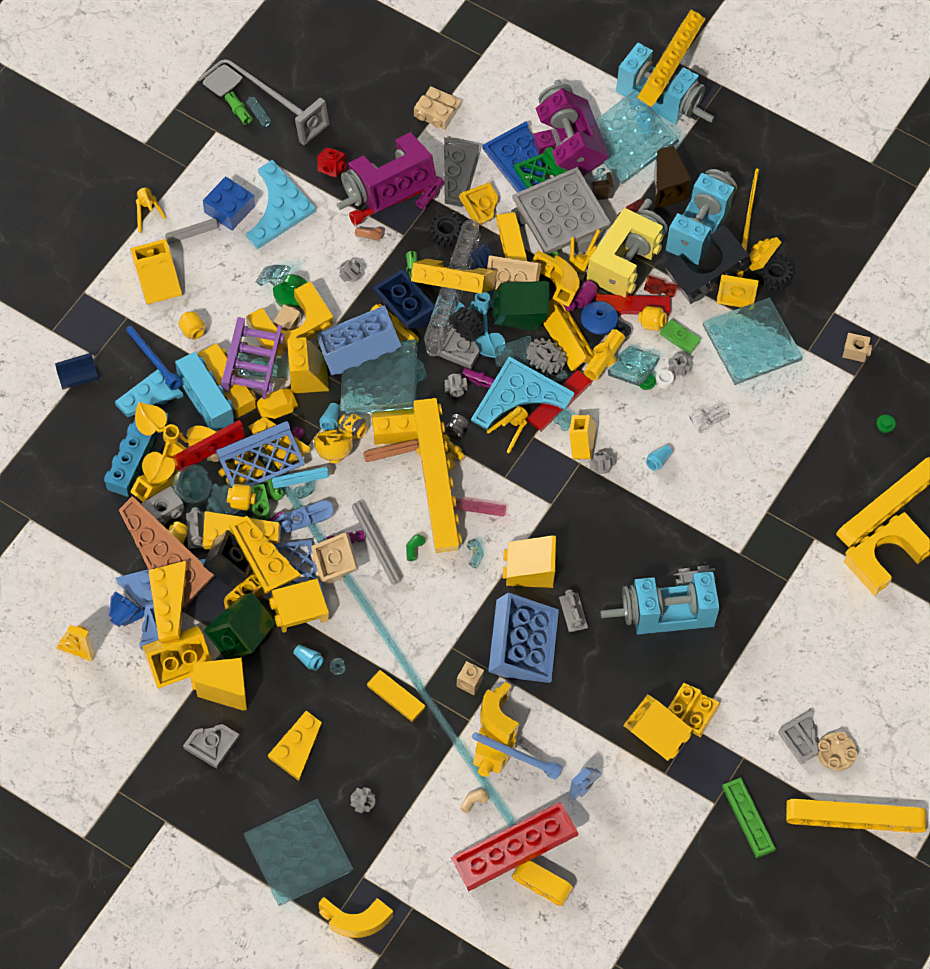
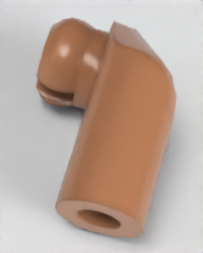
(375, 234)

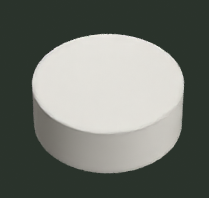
(664, 378)

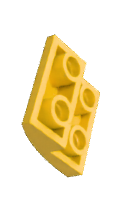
(694, 708)

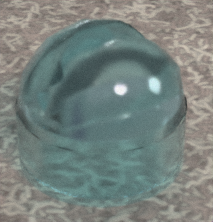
(333, 667)

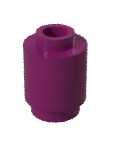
(585, 294)

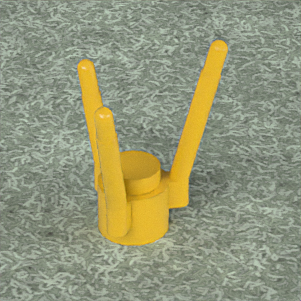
(146, 199)
(581, 261)
(515, 417)

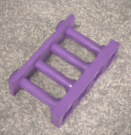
(237, 346)

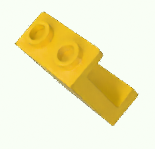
(299, 604)

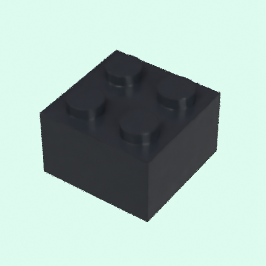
(227, 560)

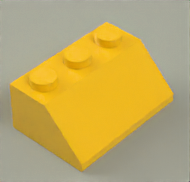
(393, 426)
(175, 658)

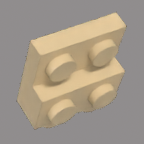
(437, 108)
(334, 558)

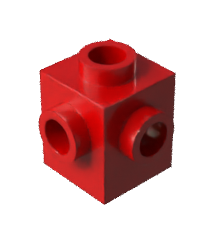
(331, 162)

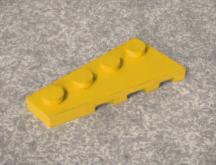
(217, 524)
(265, 560)
(168, 597)

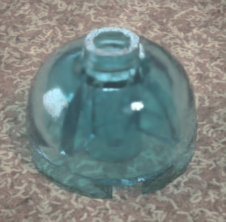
(191, 484)

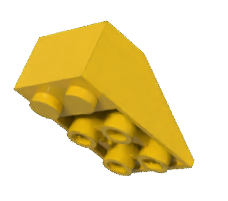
(155, 271)

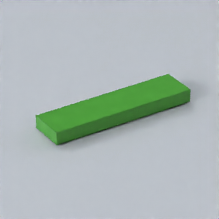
(748, 818)

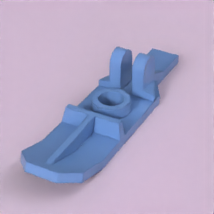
(308, 516)

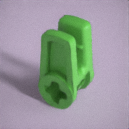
(261, 503)

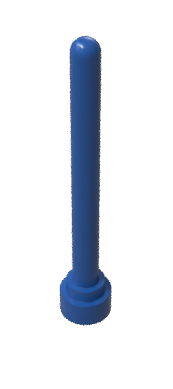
(172, 380)

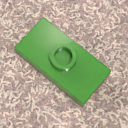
(680, 336)

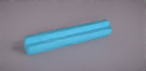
(300, 477)

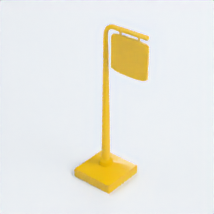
(739, 290)

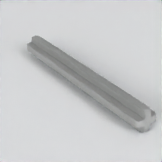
(376, 543)

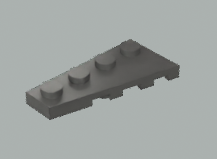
(458, 167)

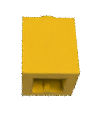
(582, 436)

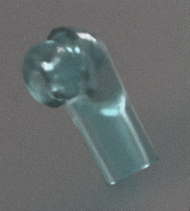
(558, 378)
(303, 492)
(478, 553)

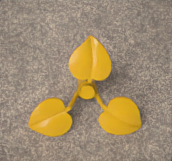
(151, 419)

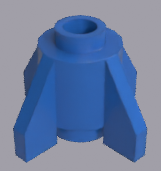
(123, 610)

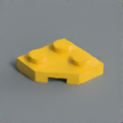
(480, 202)

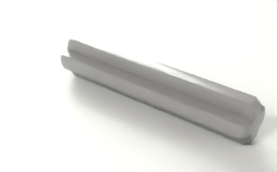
(190, 231)

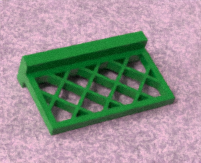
(549, 161)

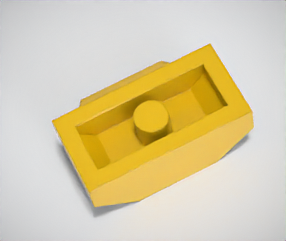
(277, 404)

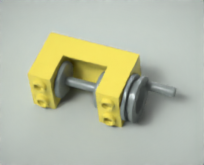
(633, 231)

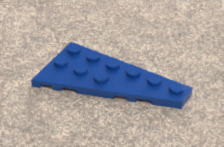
(511, 149)

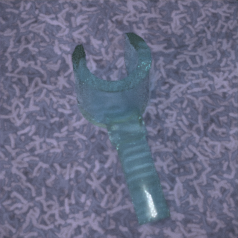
(597, 176)

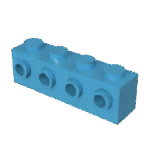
(128, 462)

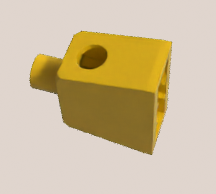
(490, 759)

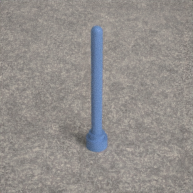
(551, 769)

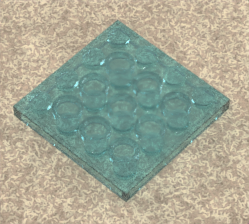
(632, 136)
(752, 341)
(382, 382)
(298, 852)

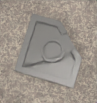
(460, 350)
(212, 744)

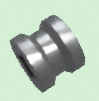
(457, 425)

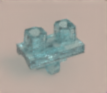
(218, 501)

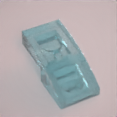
(274, 274)

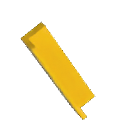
(567, 335)

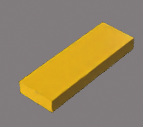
(396, 696)

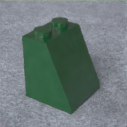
(521, 304)
(240, 627)

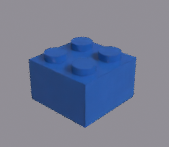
(228, 203)

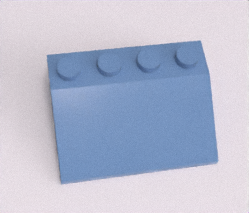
(358, 340)
(523, 639)

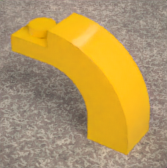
(561, 274)
(144, 490)
(493, 720)
(356, 925)

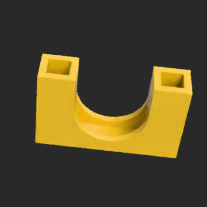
(434, 273)
(316, 312)
(899, 531)

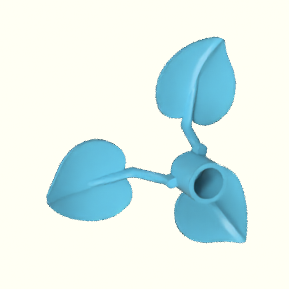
(488, 342)

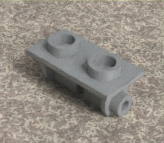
(195, 527)
(685, 575)
(573, 611)

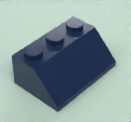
(405, 300)

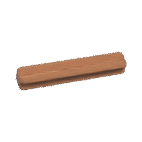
(391, 450)

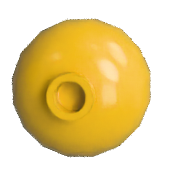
(333, 445)

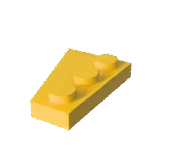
(264, 424)
(77, 642)
(296, 745)

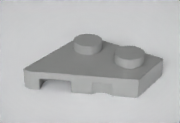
(800, 738)

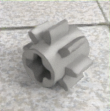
(349, 270)
(679, 364)
(455, 385)
(601, 462)
(362, 800)

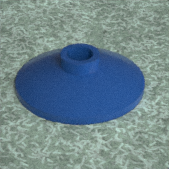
(599, 324)

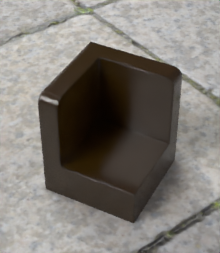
(604, 188)

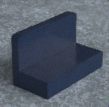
(76, 371)

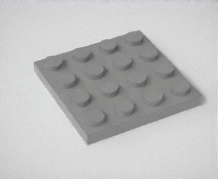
(561, 210)

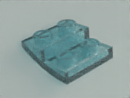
(633, 365)

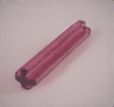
(480, 507)

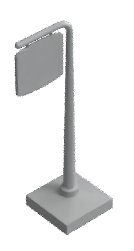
(308, 122)

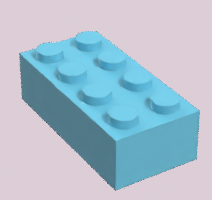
(204, 392)

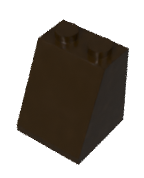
(670, 179)

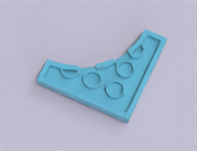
(284, 208)
(515, 387)

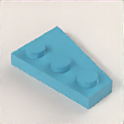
(149, 391)

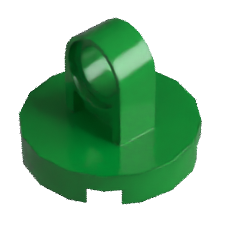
(284, 291)

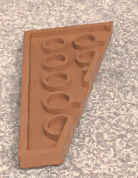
(162, 548)

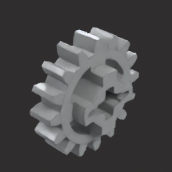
(546, 355)

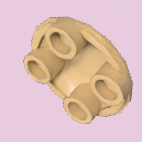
(837, 751)

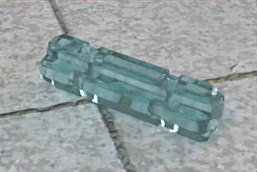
(258, 111)

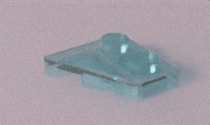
(515, 350)

